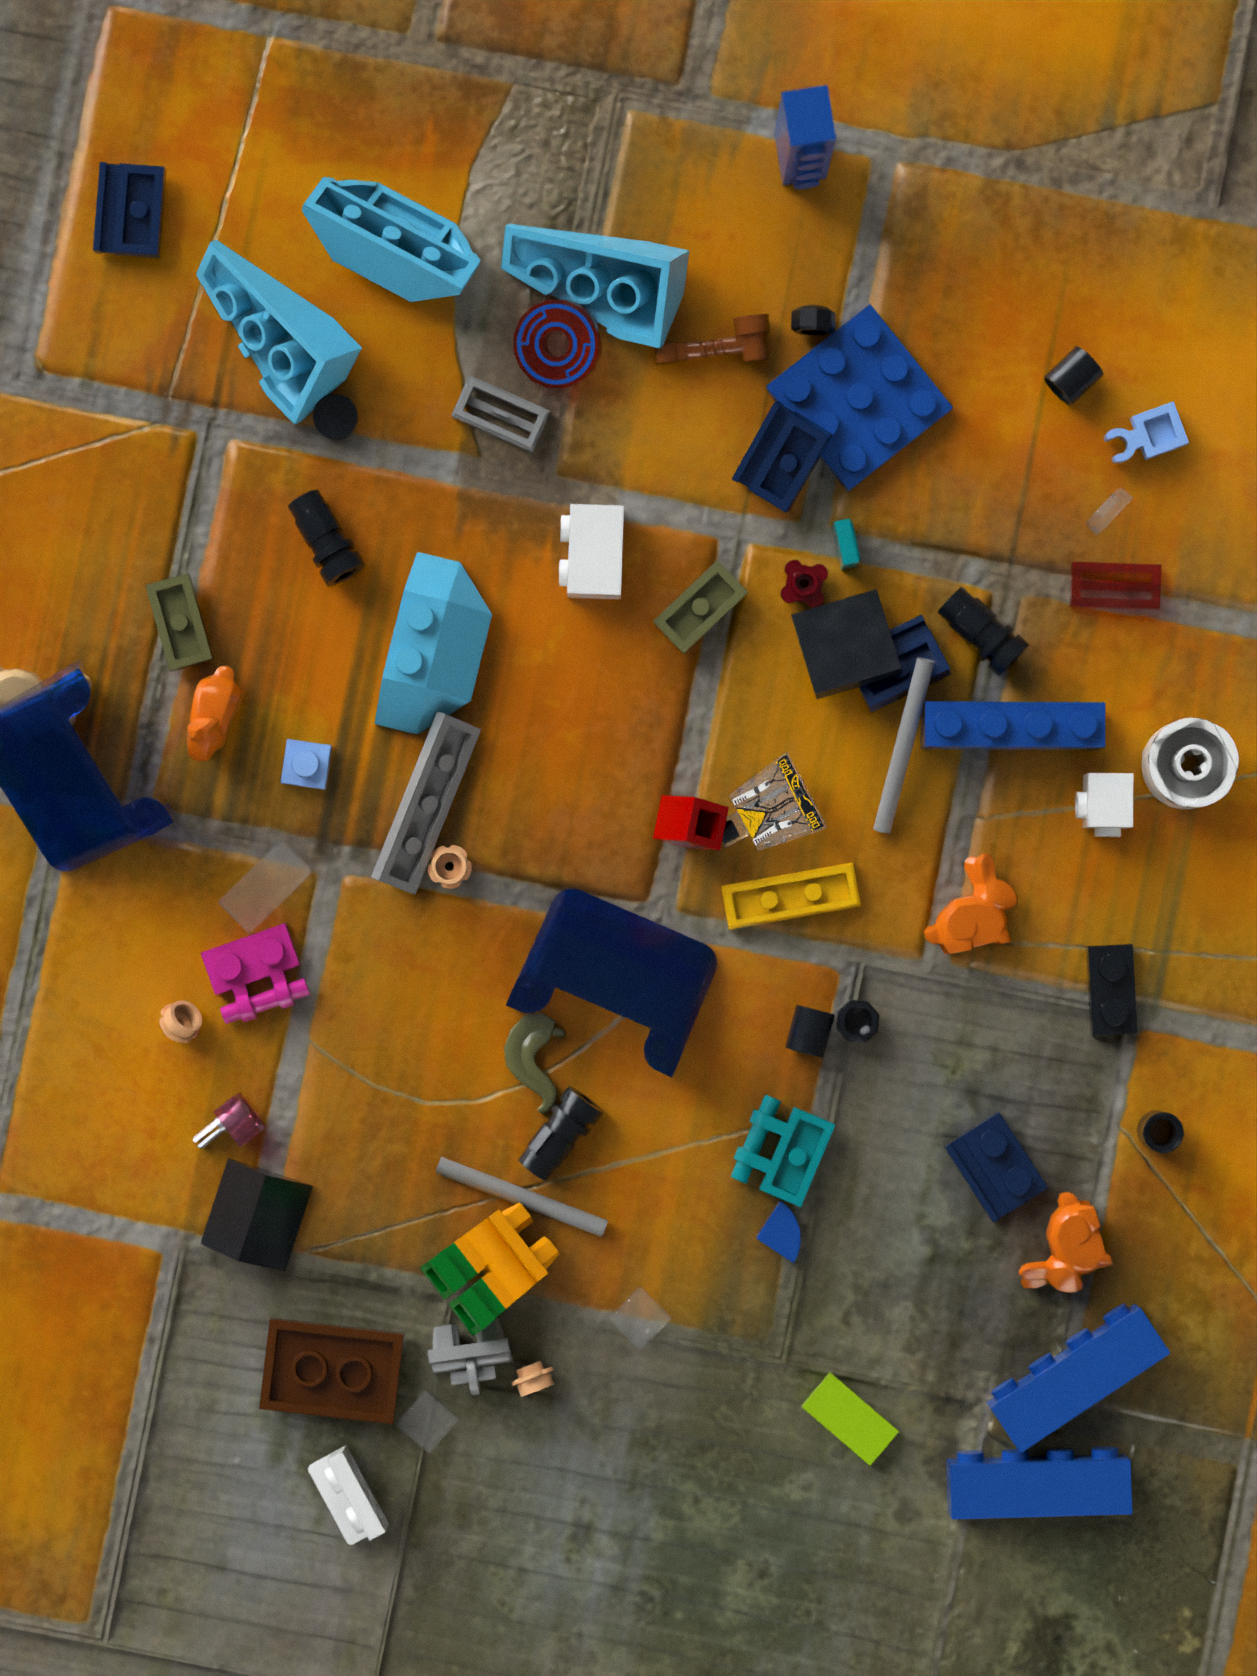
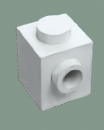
(1106, 803)

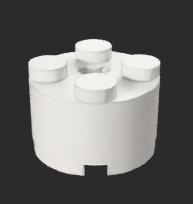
(1213, 774)

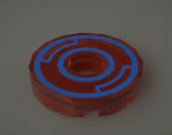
(532, 350)

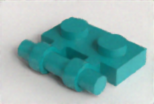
(796, 1154)

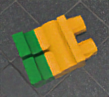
(501, 1256)

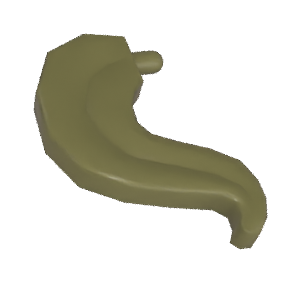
(520, 1051)

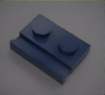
(129, 210)
(782, 456)
(910, 641)
(995, 1167)

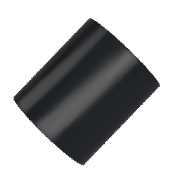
(1073, 375)
(809, 1031)
(1176, 1135)

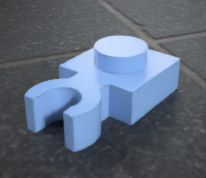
(1153, 432)

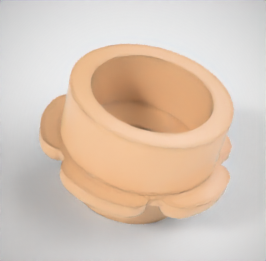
(461, 870)
(180, 1021)
(533, 1378)

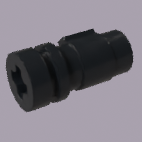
(325, 538)
(982, 630)
(560, 1132)

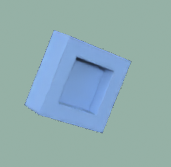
(306, 764)

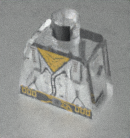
(772, 808)

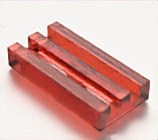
(1077, 585)

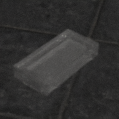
(265, 886)

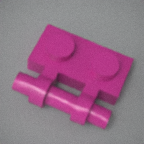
(250, 960)

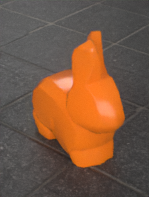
(212, 712)
(976, 917)
(1074, 1248)

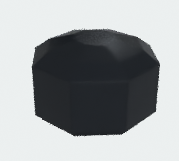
(813, 320)
(857, 1021)

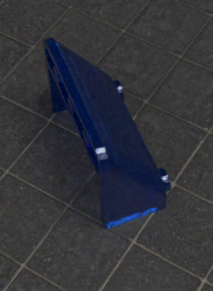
(58, 782)
(620, 966)

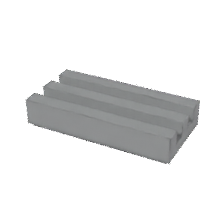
(534, 429)

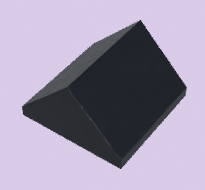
(256, 1215)

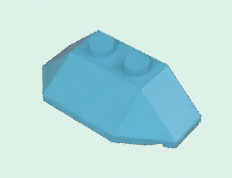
(390, 239)
(433, 646)

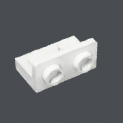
(348, 1496)

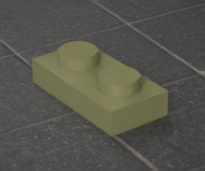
(700, 607)
(179, 622)

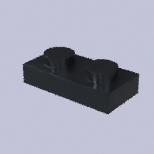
(1111, 989)

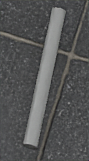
(903, 745)
(517, 1194)

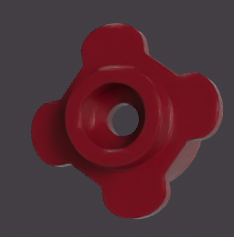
(794, 592)

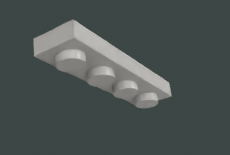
(426, 802)

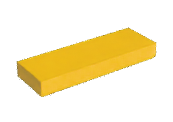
(790, 896)

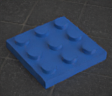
(864, 393)

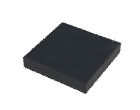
(846, 644)

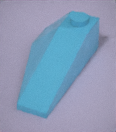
(619, 281)
(289, 339)

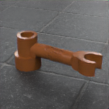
(749, 341)

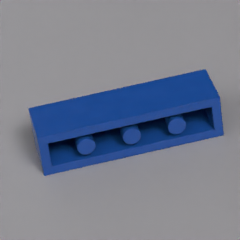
(804, 136)
(1013, 725)
(1078, 1376)
(1039, 1485)

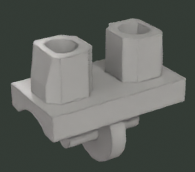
(451, 1355)

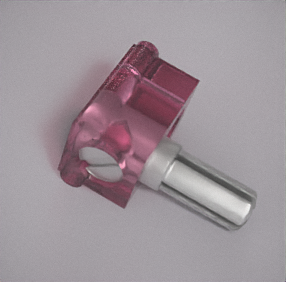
(236, 1118)

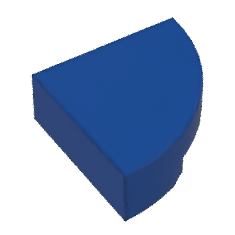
(781, 1232)

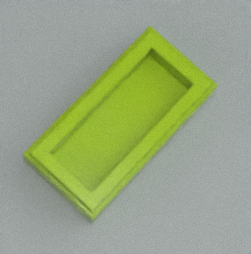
(850, 1418)

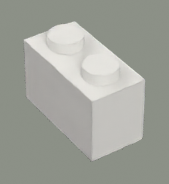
(594, 551)

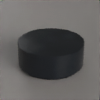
(335, 417)

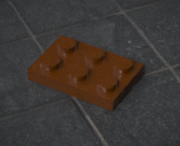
(331, 1370)

